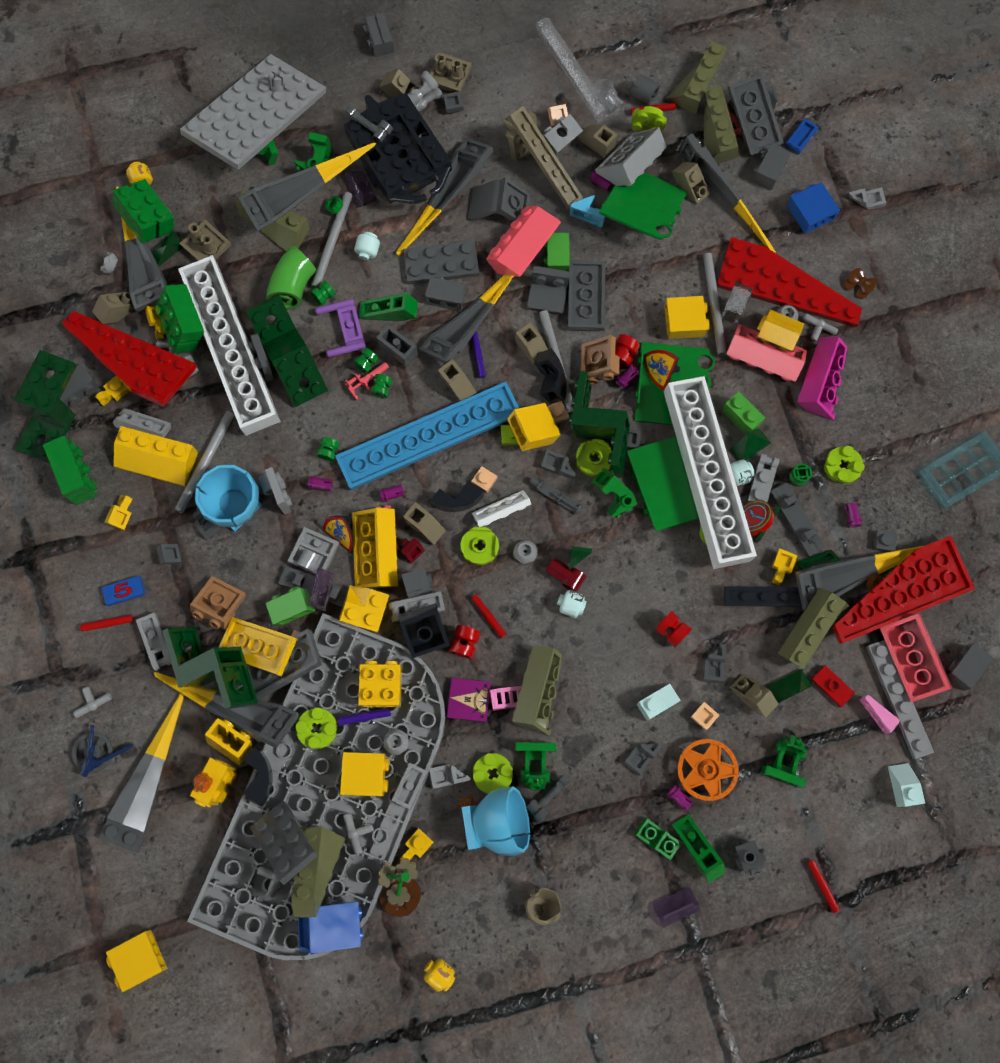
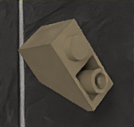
(396, 83)
(599, 139)
(689, 177)
(113, 307)
(530, 342)
(456, 380)
(424, 523)
(754, 695)

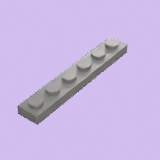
(899, 700)

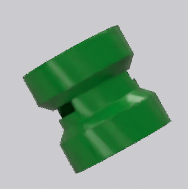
(323, 292)
(366, 360)
(381, 386)
(327, 449)
(796, 475)

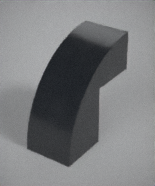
(554, 382)
(467, 498)
(261, 786)

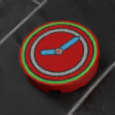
(758, 516)

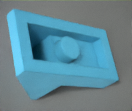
(583, 210)

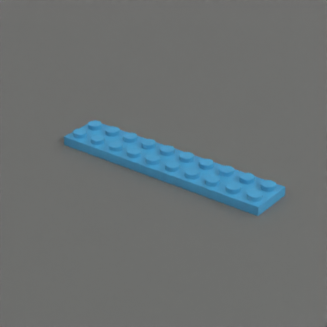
(427, 436)

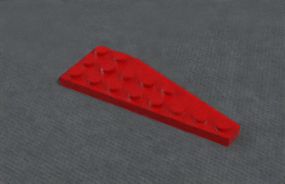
(783, 283)
(137, 364)
(919, 582)

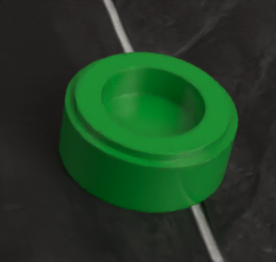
(334, 205)

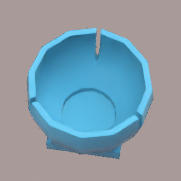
(228, 496)
(496, 820)

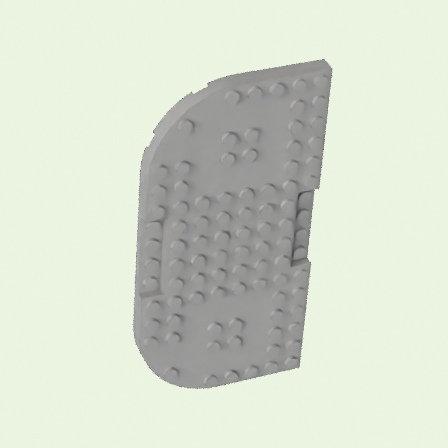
(310, 783)

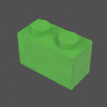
(557, 252)
(743, 413)
(290, 606)

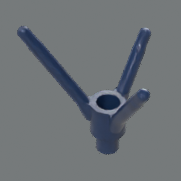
(92, 761)

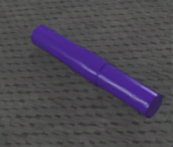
(478, 355)
(366, 716)

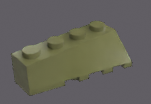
(690, 91)
(718, 128)
(285, 231)
(812, 627)
(538, 690)
(313, 879)

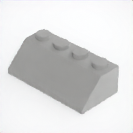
(632, 157)

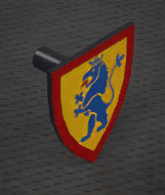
(661, 366)
(340, 530)

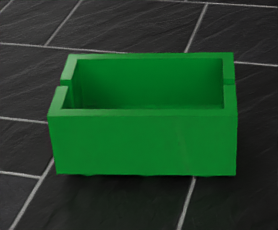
(142, 210)
(179, 318)
(70, 470)

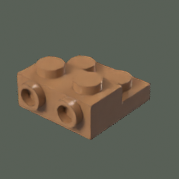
(600, 359)
(216, 603)

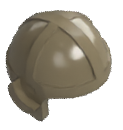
(543, 906)

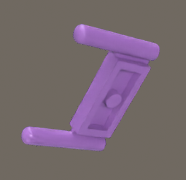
(349, 324)

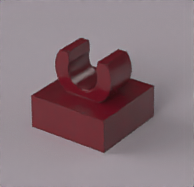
(412, 549)

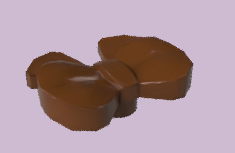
(856, 278)

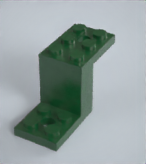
(286, 350)
(42, 401)
(600, 423)
(220, 664)

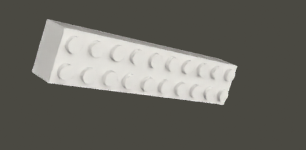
(229, 346)
(709, 473)

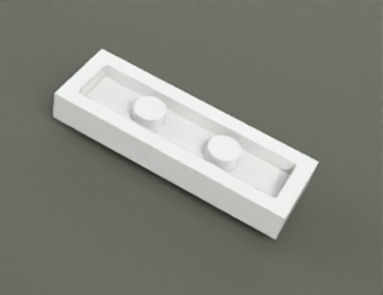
(501, 508)

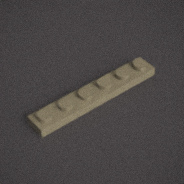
(545, 157)

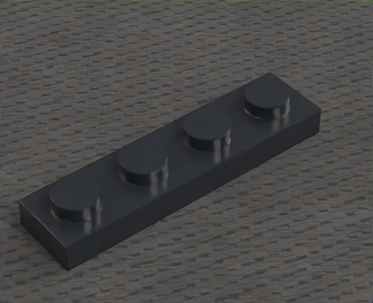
(762, 596)

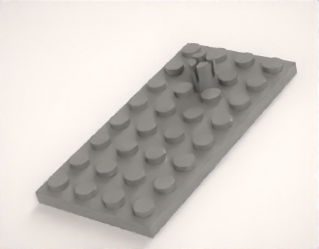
(253, 111)

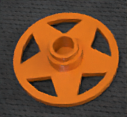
(707, 769)

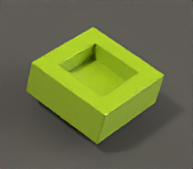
(508, 436)

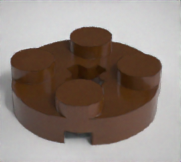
(408, 907)

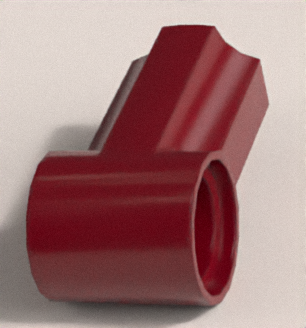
(570, 579)

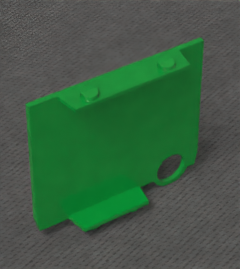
(645, 205)
(650, 400)
(662, 483)

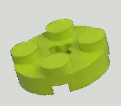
(648, 119)
(591, 448)
(843, 475)
(472, 553)
(305, 726)
(490, 762)

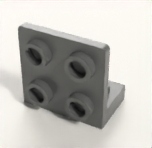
(548, 289)

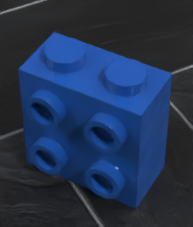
(813, 207)

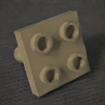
(450, 72)
(516, 144)
(204, 241)

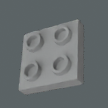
(273, 484)
(313, 551)

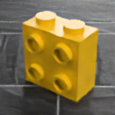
(686, 317)
(780, 330)
(533, 426)
(380, 684)
(228, 741)
(364, 774)
(222, 776)
(136, 961)

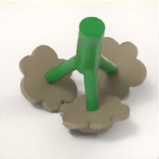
(405, 872)

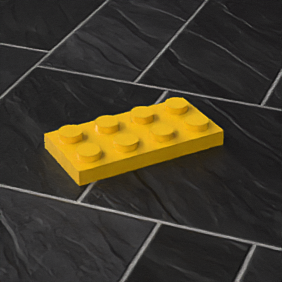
(260, 645)

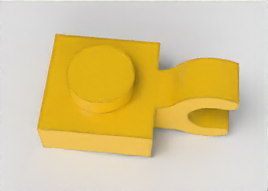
(154, 320)
(114, 389)
(118, 515)
(784, 563)
(417, 844)

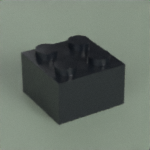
(424, 630)

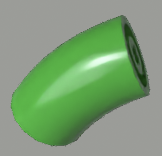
(290, 277)

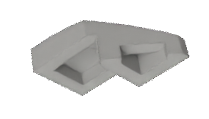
(869, 199)
(446, 776)

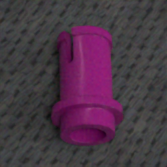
(601, 181)
(623, 379)
(320, 483)
(391, 493)
(853, 515)
(679, 797)

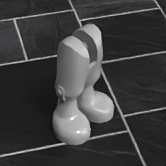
(429, 89)

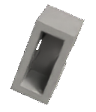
(569, 130)

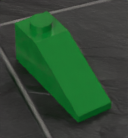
(389, 308)
(699, 849)

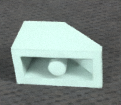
(658, 702)
(905, 785)

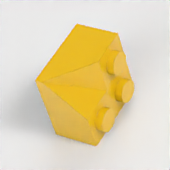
(363, 608)

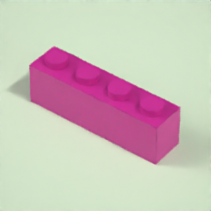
(823, 377)

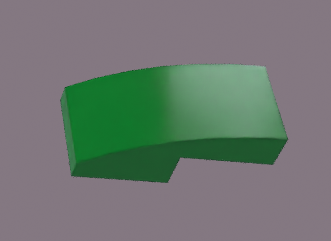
(657, 838)

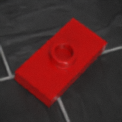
(832, 686)

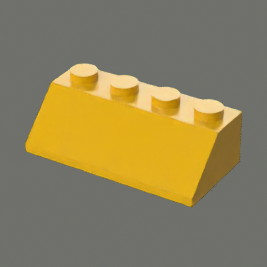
(154, 456)
(375, 548)

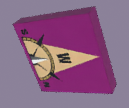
(468, 700)

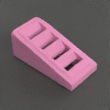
(502, 691)
(883, 718)

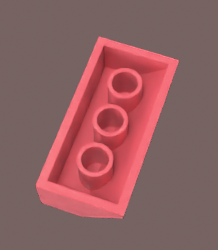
(522, 241)
(768, 356)
(915, 658)

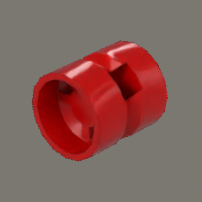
(626, 348)
(680, 631)
(467, 635)

